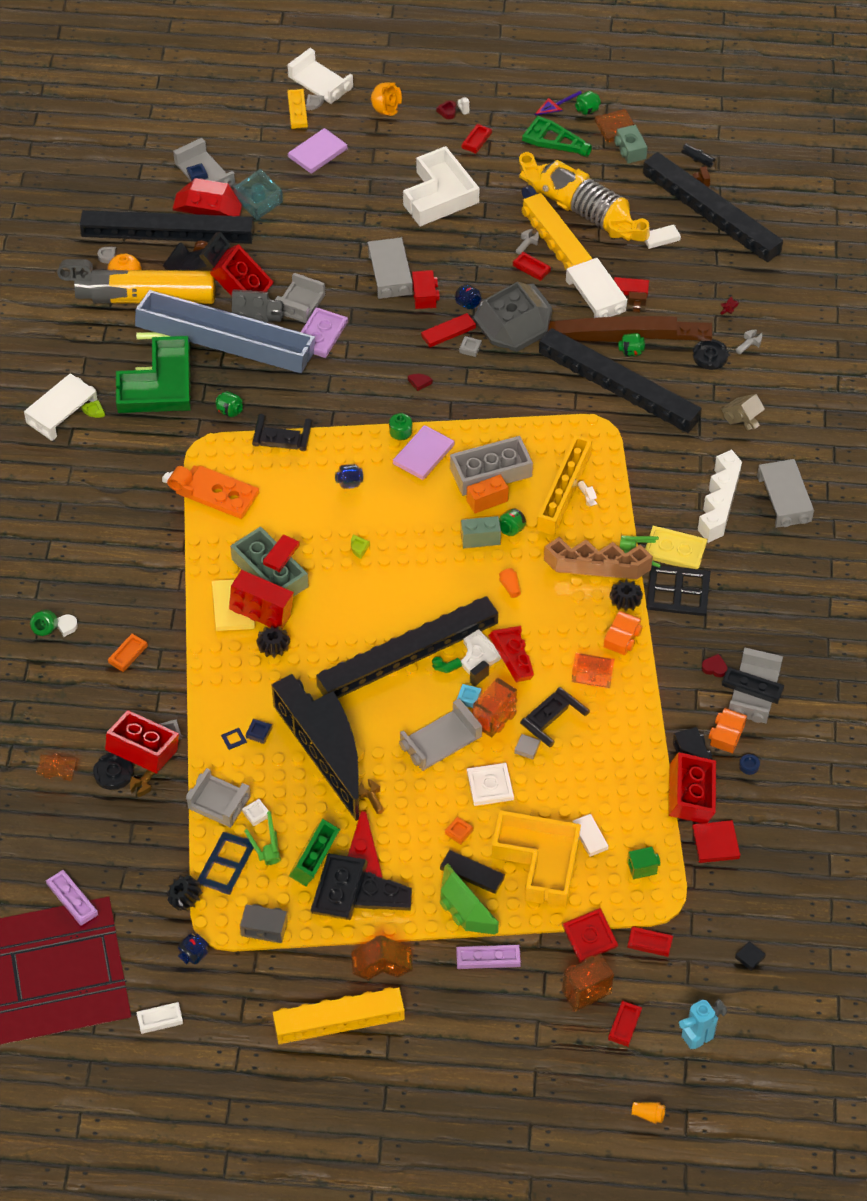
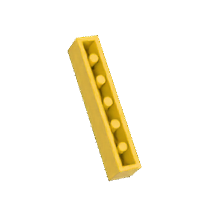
(554, 231)
(564, 485)
(338, 1015)

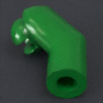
(445, 667)

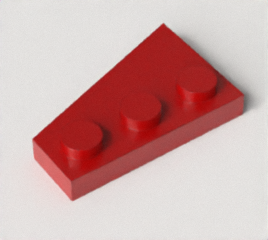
(512, 651)

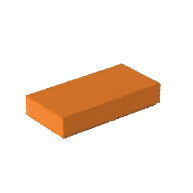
(127, 652)

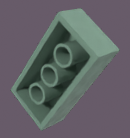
(249, 556)

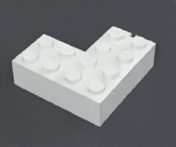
(444, 189)

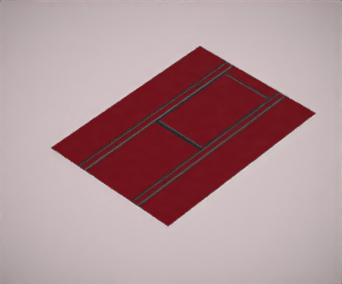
(59, 973)

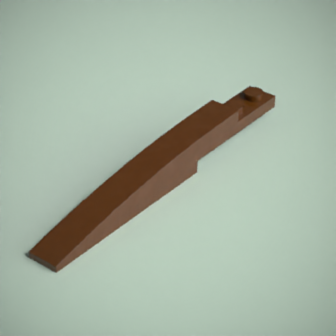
(650, 327)

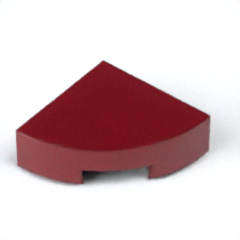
(420, 381)

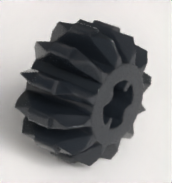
(626, 595)
(273, 641)
(184, 893)

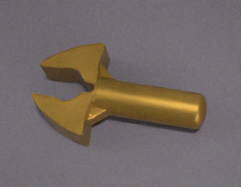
(134, 783)
(371, 795)

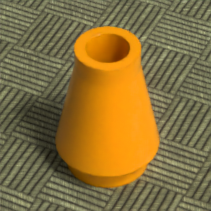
(649, 1111)

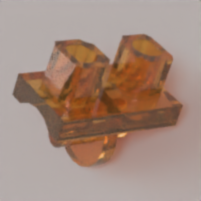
(56, 766)

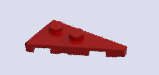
(363, 846)

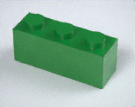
(314, 852)

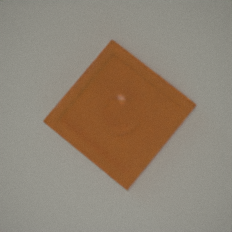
(612, 121)

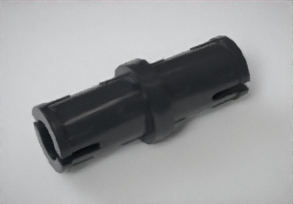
(698, 155)

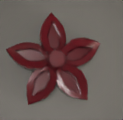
(729, 306)

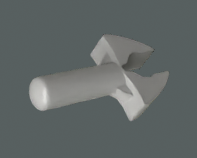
(525, 236)
(750, 341)

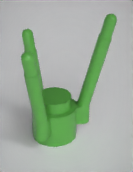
(629, 542)
(270, 852)

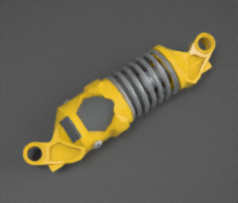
(579, 193)

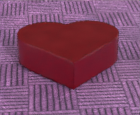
(447, 109)
(715, 666)

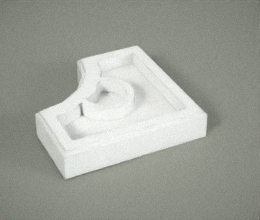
(478, 650)

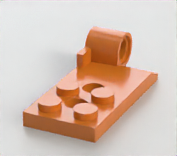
(201, 482)

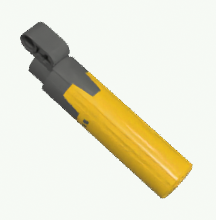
(133, 285)

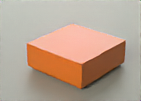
(459, 830)

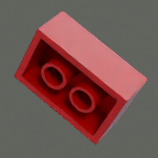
(240, 272)
(260, 600)
(142, 741)
(692, 788)

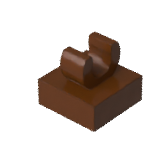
(703, 176)
(637, 300)

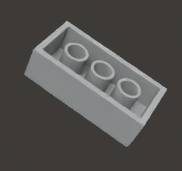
(483, 462)

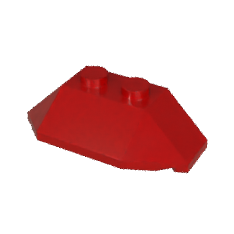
(207, 198)

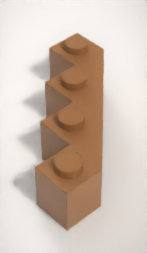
(589, 561)

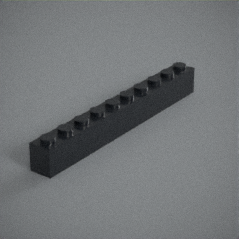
(713, 207)
(165, 226)
(620, 380)
(407, 648)

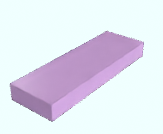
(72, 897)
(488, 956)

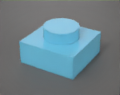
(469, 694)

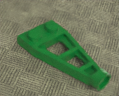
(539, 128)

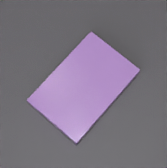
(317, 150)
(326, 329)
(423, 452)

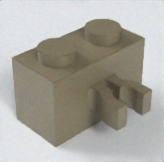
(744, 410)

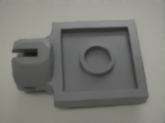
(256, 305)

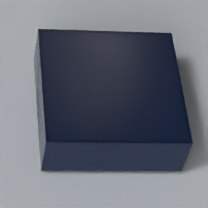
(197, 171)
(258, 731)
(231, 746)

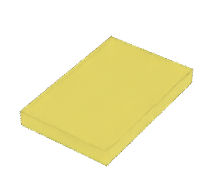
(676, 548)
(224, 617)

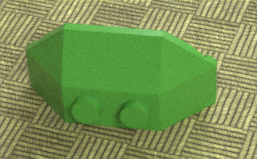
(464, 905)

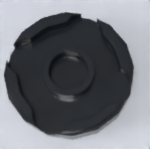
(710, 354)
(112, 772)

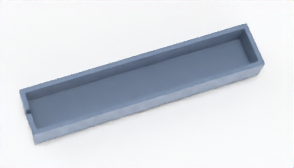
(225, 331)

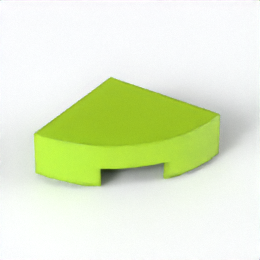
(93, 409)
(359, 546)

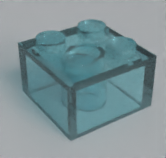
(258, 194)

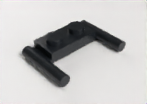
(281, 437)
(549, 712)

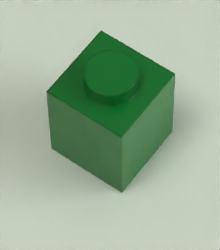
(643, 862)

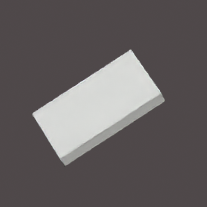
(663, 236)
(591, 836)
(159, 1017)

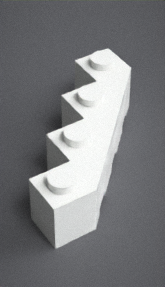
(719, 502)

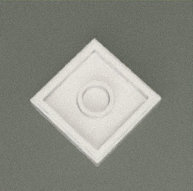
(490, 784)

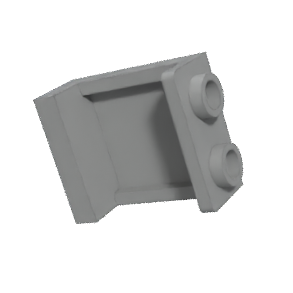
(302, 297)
(217, 798)

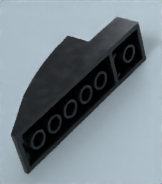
(329, 731)

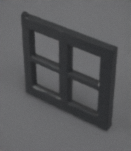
(676, 607)

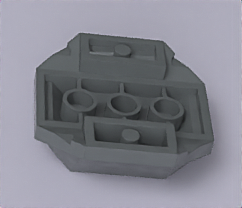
(514, 316)

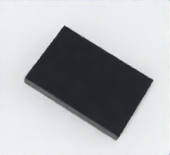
(339, 886)

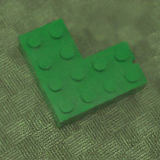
(164, 386)

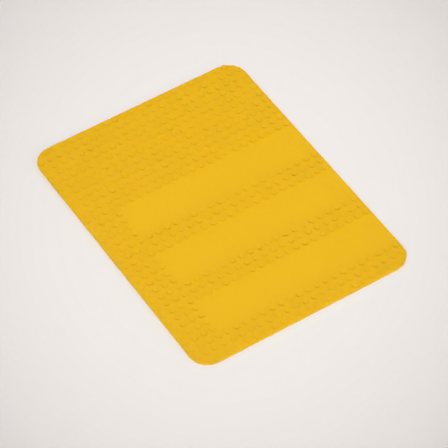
(411, 575)

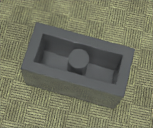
(263, 923)

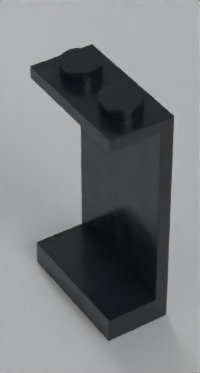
(200, 259)

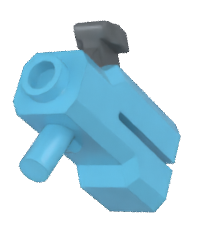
(701, 1023)

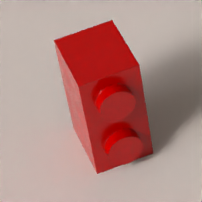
(424, 289)

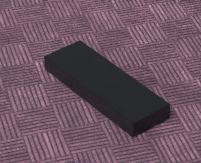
(753, 685)
(474, 872)

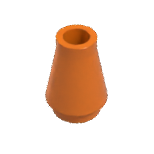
(510, 582)

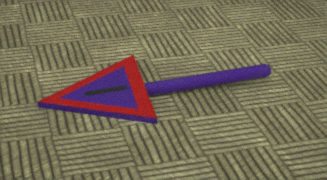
(549, 106)

